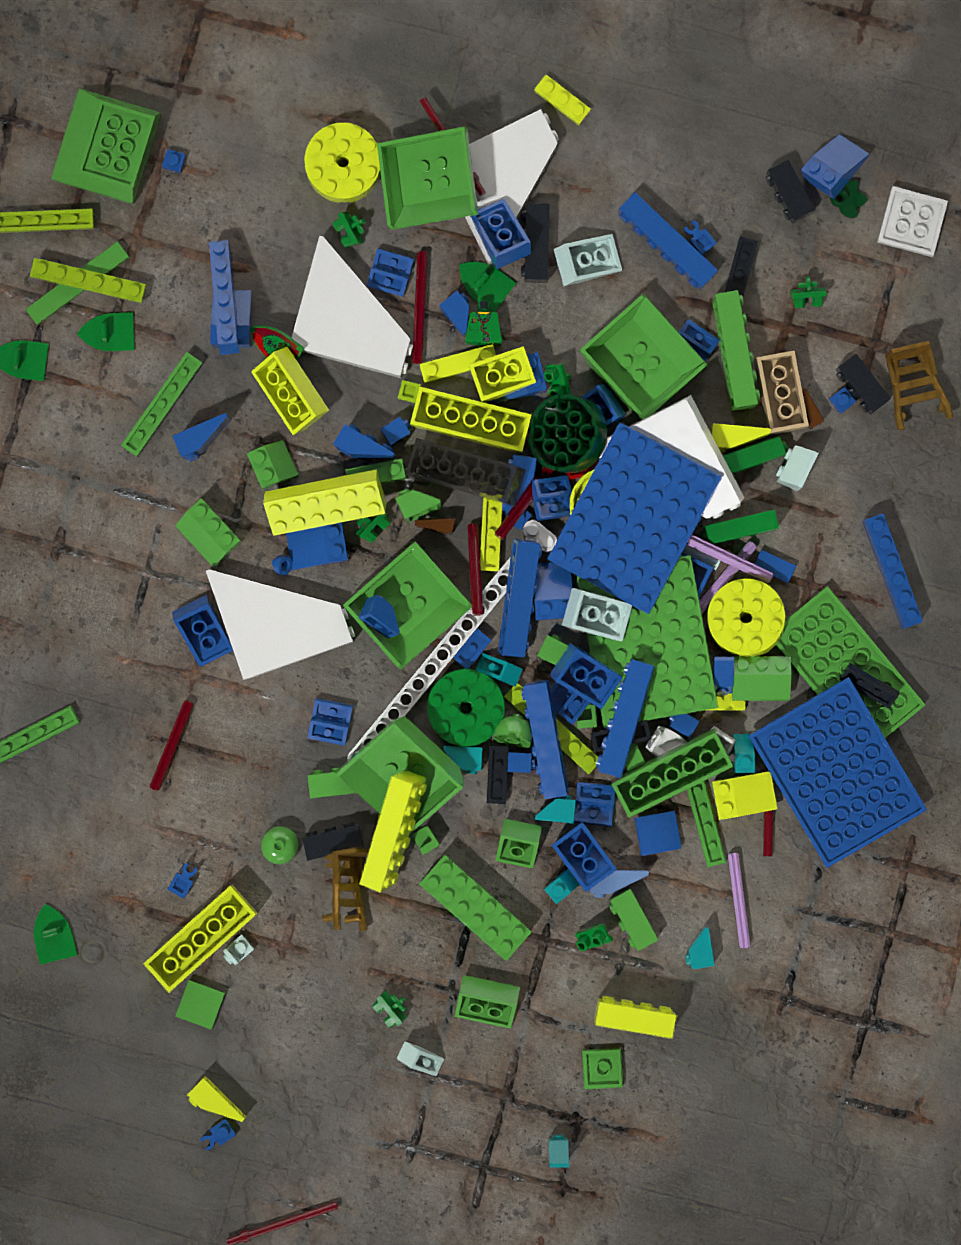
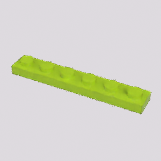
(46, 220)
(88, 280)
(569, 742)

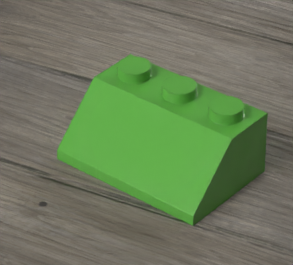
(416, 504)
(208, 533)
(761, 678)
(487, 1001)

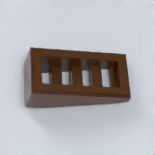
(813, 414)
(442, 525)

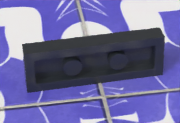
(741, 265)
(870, 686)
(497, 775)

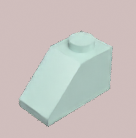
(420, 1059)

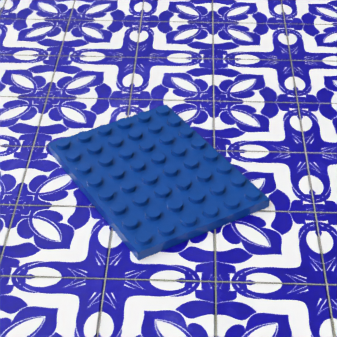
(634, 518)
(837, 772)

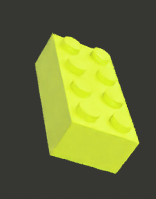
(290, 390)
(635, 1018)

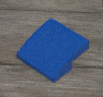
(390, 272)
(699, 339)
(551, 497)
(567, 702)
(330, 721)
(594, 804)
(657, 833)

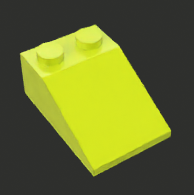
(502, 374)
(733, 436)
(744, 795)

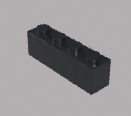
(538, 233)

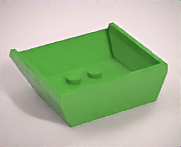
(106, 146)
(427, 178)
(642, 358)
(421, 600)
(398, 749)

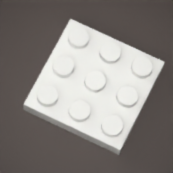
(912, 221)

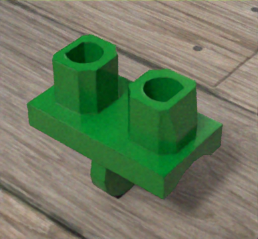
(353, 228)
(816, 294)
(557, 379)
(366, 532)
(592, 937)
(392, 1006)

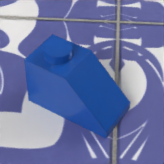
(457, 311)
(380, 616)
(723, 675)

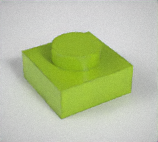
(408, 391)

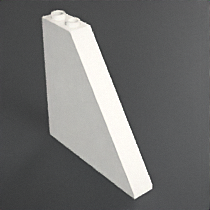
(512, 163)
(345, 320)
(685, 432)
(276, 625)

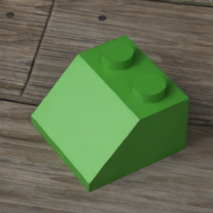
(272, 464)
(518, 843)

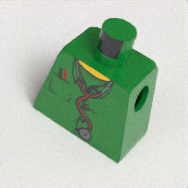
(483, 326)

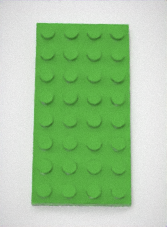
(826, 639)

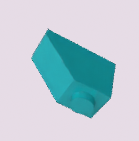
(499, 669)
(743, 754)
(466, 757)
(558, 810)
(561, 886)
(700, 951)
(558, 1151)

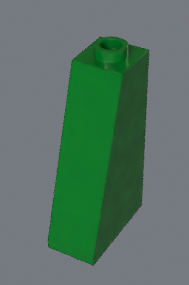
(755, 455)
(741, 527)

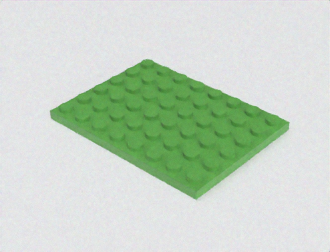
(668, 639)

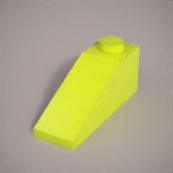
(210, 1098)

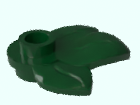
(851, 200)

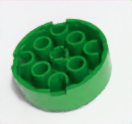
(445, 705)

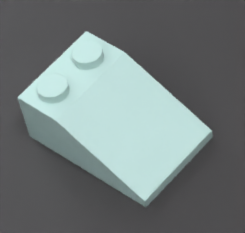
(587, 259)
(597, 614)

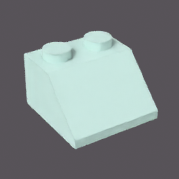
(796, 467)

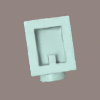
(237, 950)

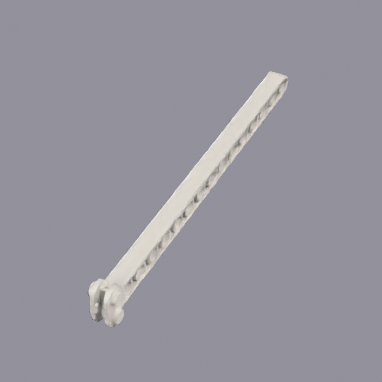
(532, 531)

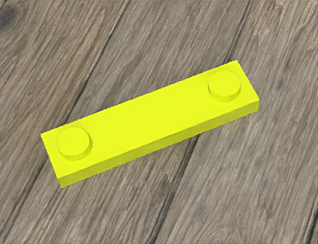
(454, 364)
(489, 542)

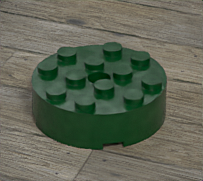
(567, 433)

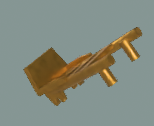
(927, 363)
(354, 870)

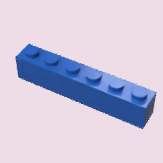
(667, 241)
(224, 297)
(892, 571)
(519, 597)
(626, 718)
(546, 739)

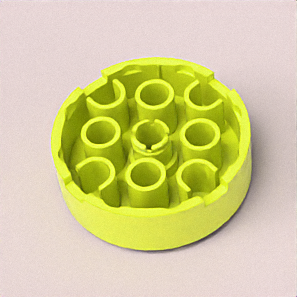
(340, 143)
(744, 598)

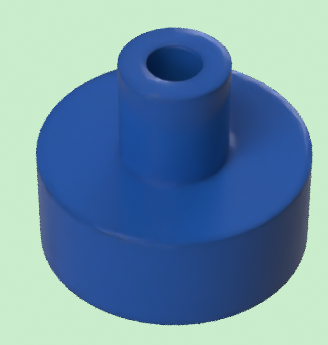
(282, 564)

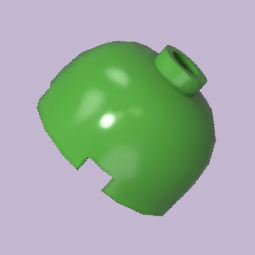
(515, 731)
(279, 845)

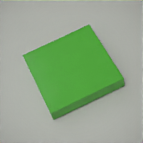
(200, 1004)
(602, 1068)

